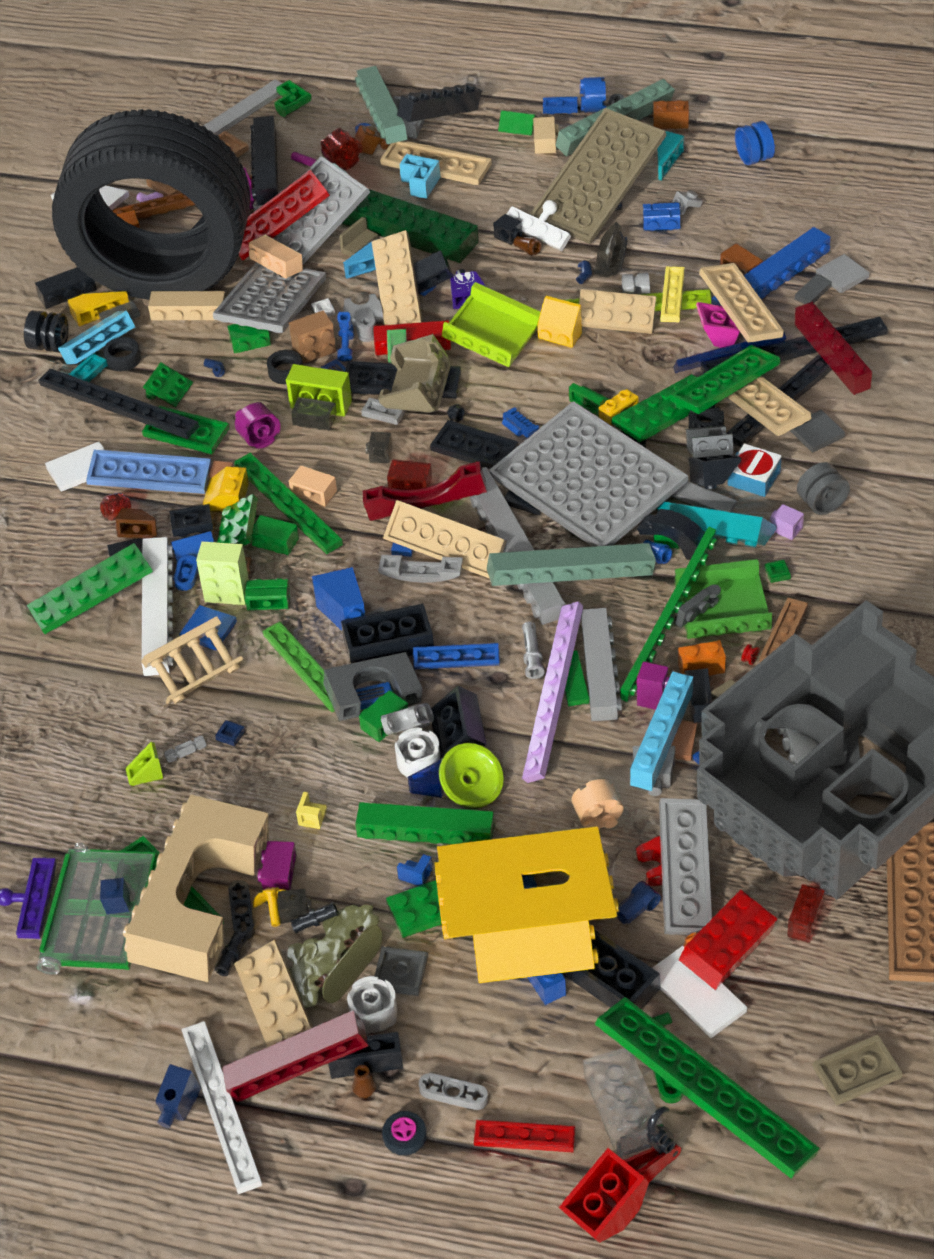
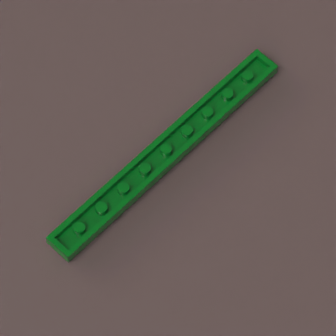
(666, 618)

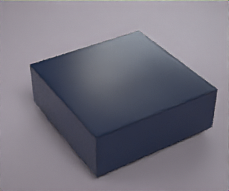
(230, 733)

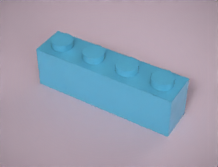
(96, 337)

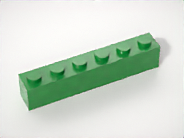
(423, 824)

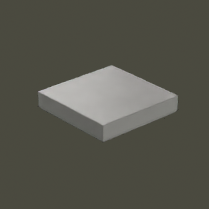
(843, 273)

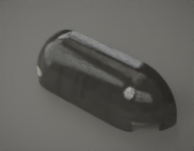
(611, 252)

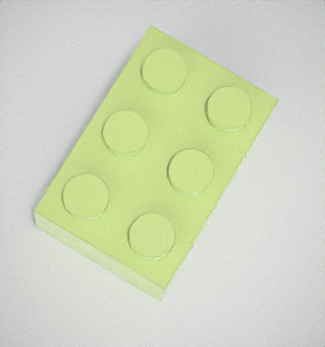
(222, 572)

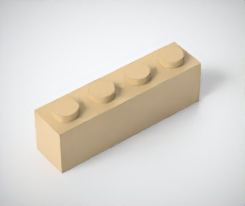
(184, 304)

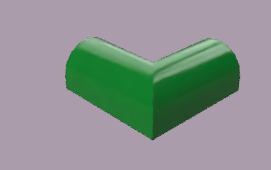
(292, 98)

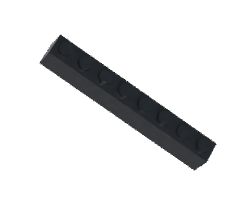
(264, 159)

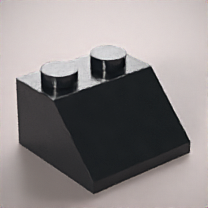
(712, 470)

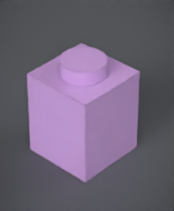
(788, 521)

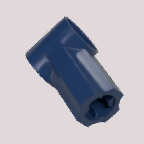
(641, 898)

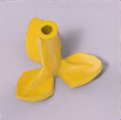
(271, 896)

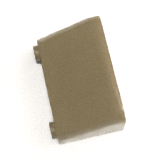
(419, 377)

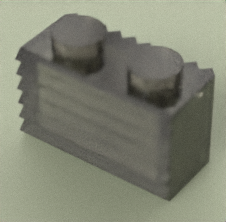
(314, 413)

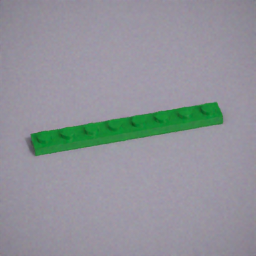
(289, 504)

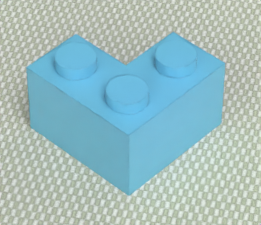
(420, 174)

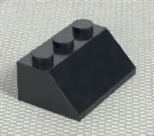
(458, 720)

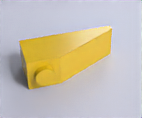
(87, 306)

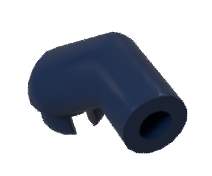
(586, 272)
(216, 366)

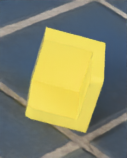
(310, 813)

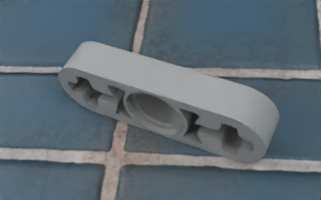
(458, 1100)

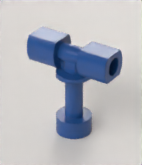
(347, 333)

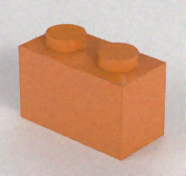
(702, 656)

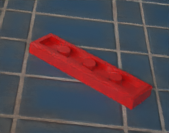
(524, 1136)

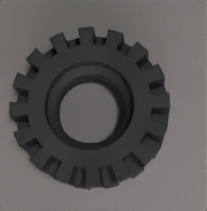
(713, 414)

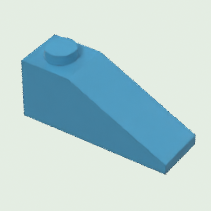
(360, 262)

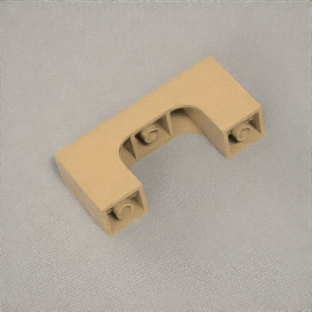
(203, 838)

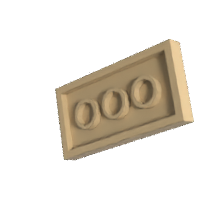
(617, 311)

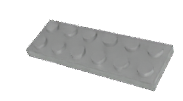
(684, 865)

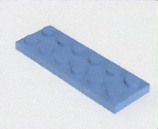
(149, 471)

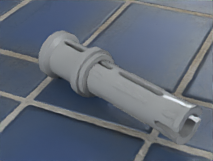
(532, 656)

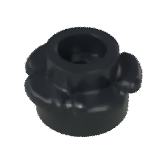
(456, 412)

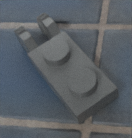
(698, 604)

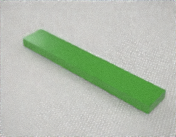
(299, 660)

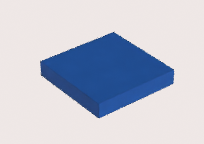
(205, 614)

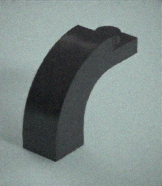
(674, 526)
(701, 693)

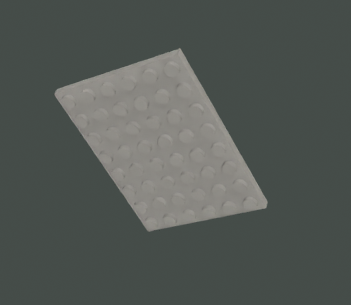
(588, 476)

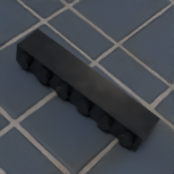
(439, 102)

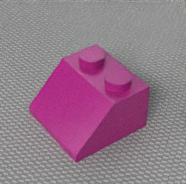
(717, 324)

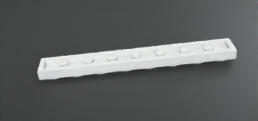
(221, 1108)

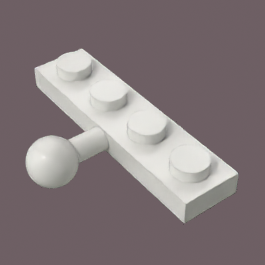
(539, 228)

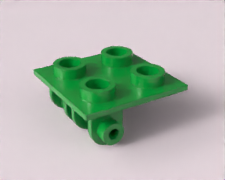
(167, 385)

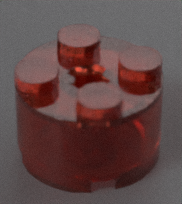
(341, 149)

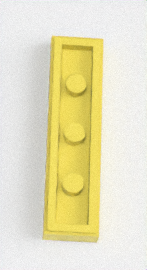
(672, 294)

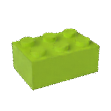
(319, 385)

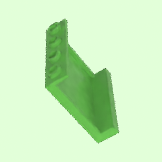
(740, 602)

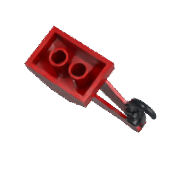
(616, 1187)

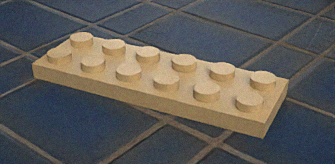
(452, 164)
(397, 279)
(741, 302)
(770, 406)
(441, 537)
(272, 994)

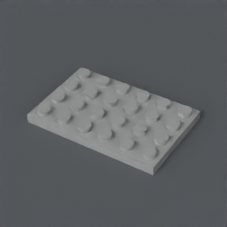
(320, 222)
(268, 299)

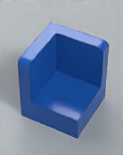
(415, 872)

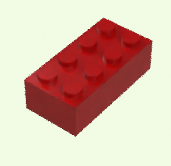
(727, 939)

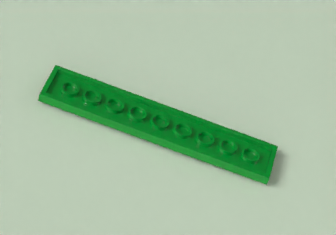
(708, 1087)

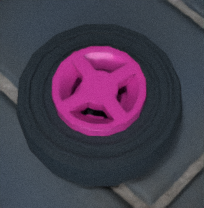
(403, 1124)

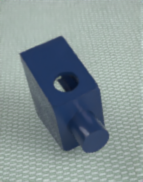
(176, 1095)

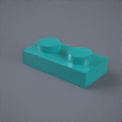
(89, 368)

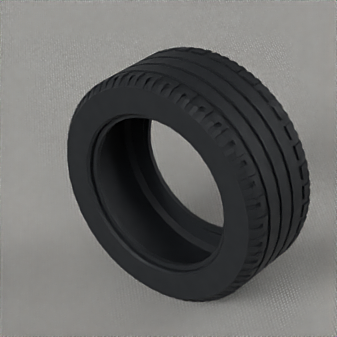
(166, 151)

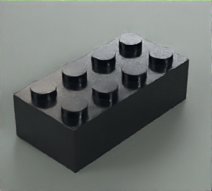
(387, 633)
(617, 975)

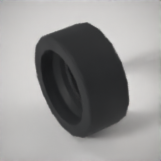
(122, 344)
(279, 358)

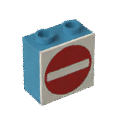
(756, 470)

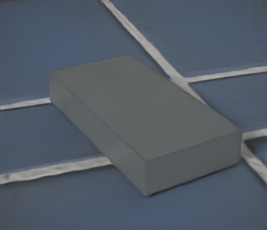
(813, 290)
(131, 308)

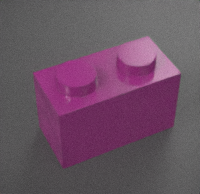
(651, 684)
(277, 865)

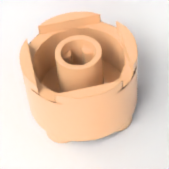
(598, 804)

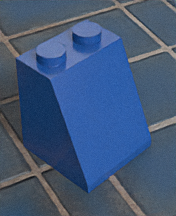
(338, 595)

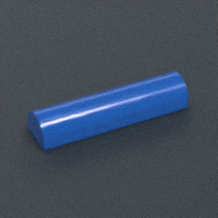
(456, 656)

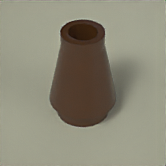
(528, 244)
(363, 1082)

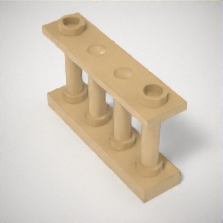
(192, 640)

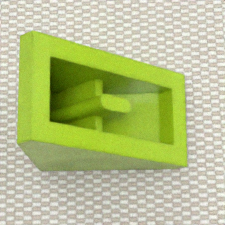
(144, 767)

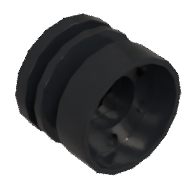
(45, 330)

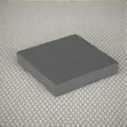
(818, 431)
(402, 969)

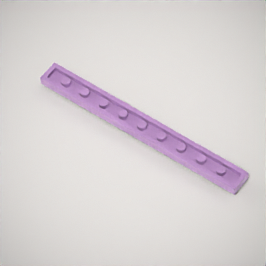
(552, 693)

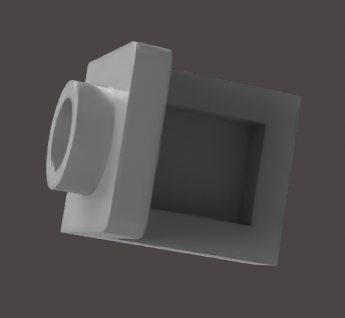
(687, 199)

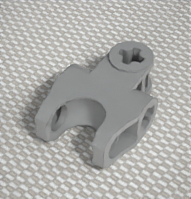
(365, 316)
(412, 717)

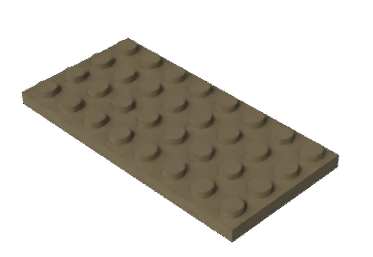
(599, 174)

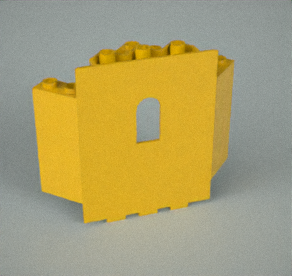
(532, 928)

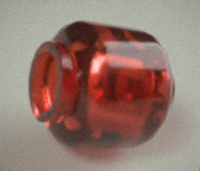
(112, 505)

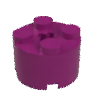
(257, 425)

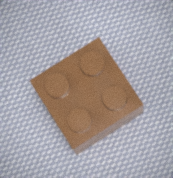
(313, 336)

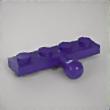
(34, 899)

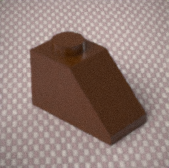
(135, 524)

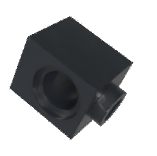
(507, 229)

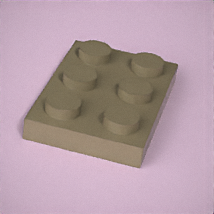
(857, 1070)

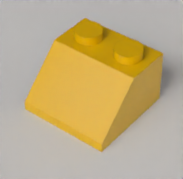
(560, 321)
(226, 488)

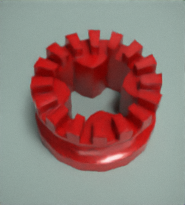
(749, 654)

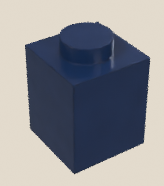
(115, 896)

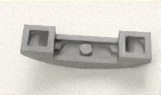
(422, 572)

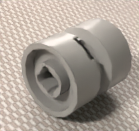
(636, 284)

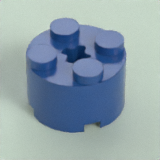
(593, 94)

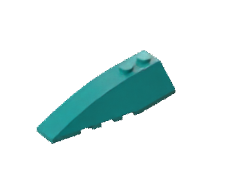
(728, 525)

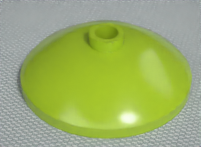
(479, 768)

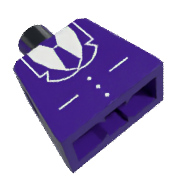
(461, 286)

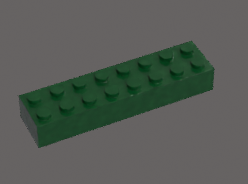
(426, 228)

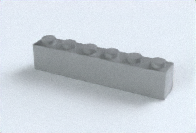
(599, 665)

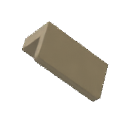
(356, 237)

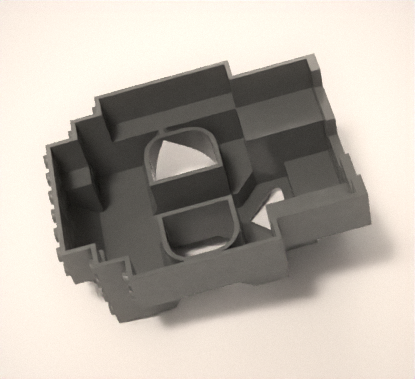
(833, 691)

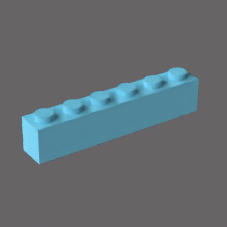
(661, 731)

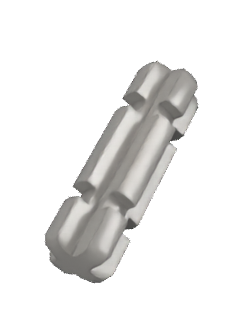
(185, 749)

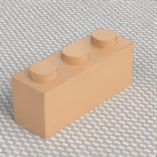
(275, 256)

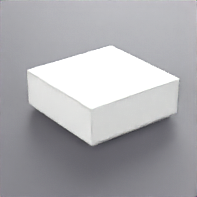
(323, 305)

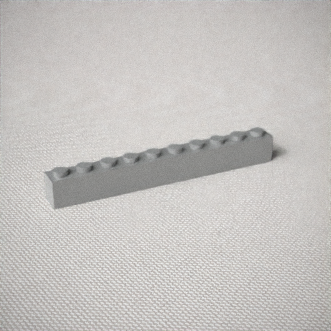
(502, 523)

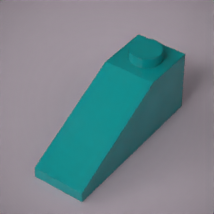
(669, 152)

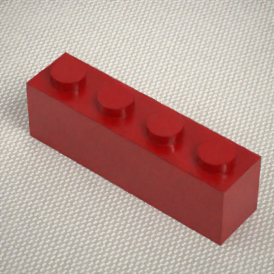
(413, 332)

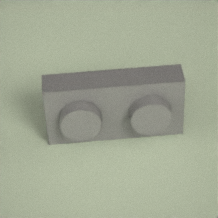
(375, 410)

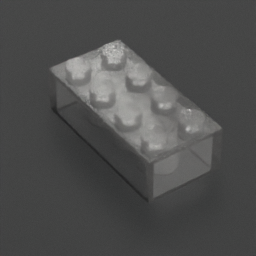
(621, 1099)

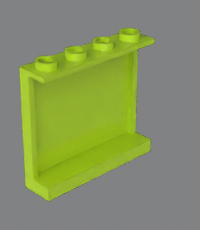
(492, 325)

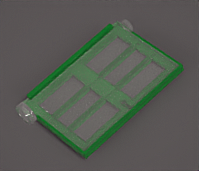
(77, 924)

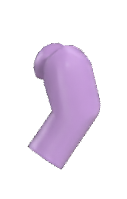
(142, 197)

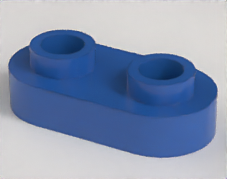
(186, 573)

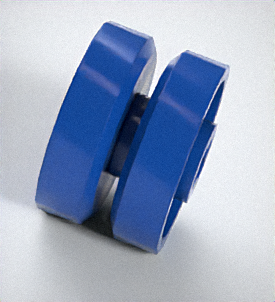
(754, 142)

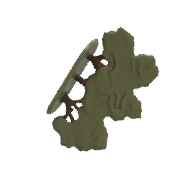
(317, 957)

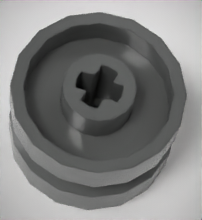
(823, 488)

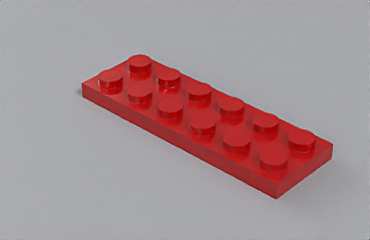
(283, 210)

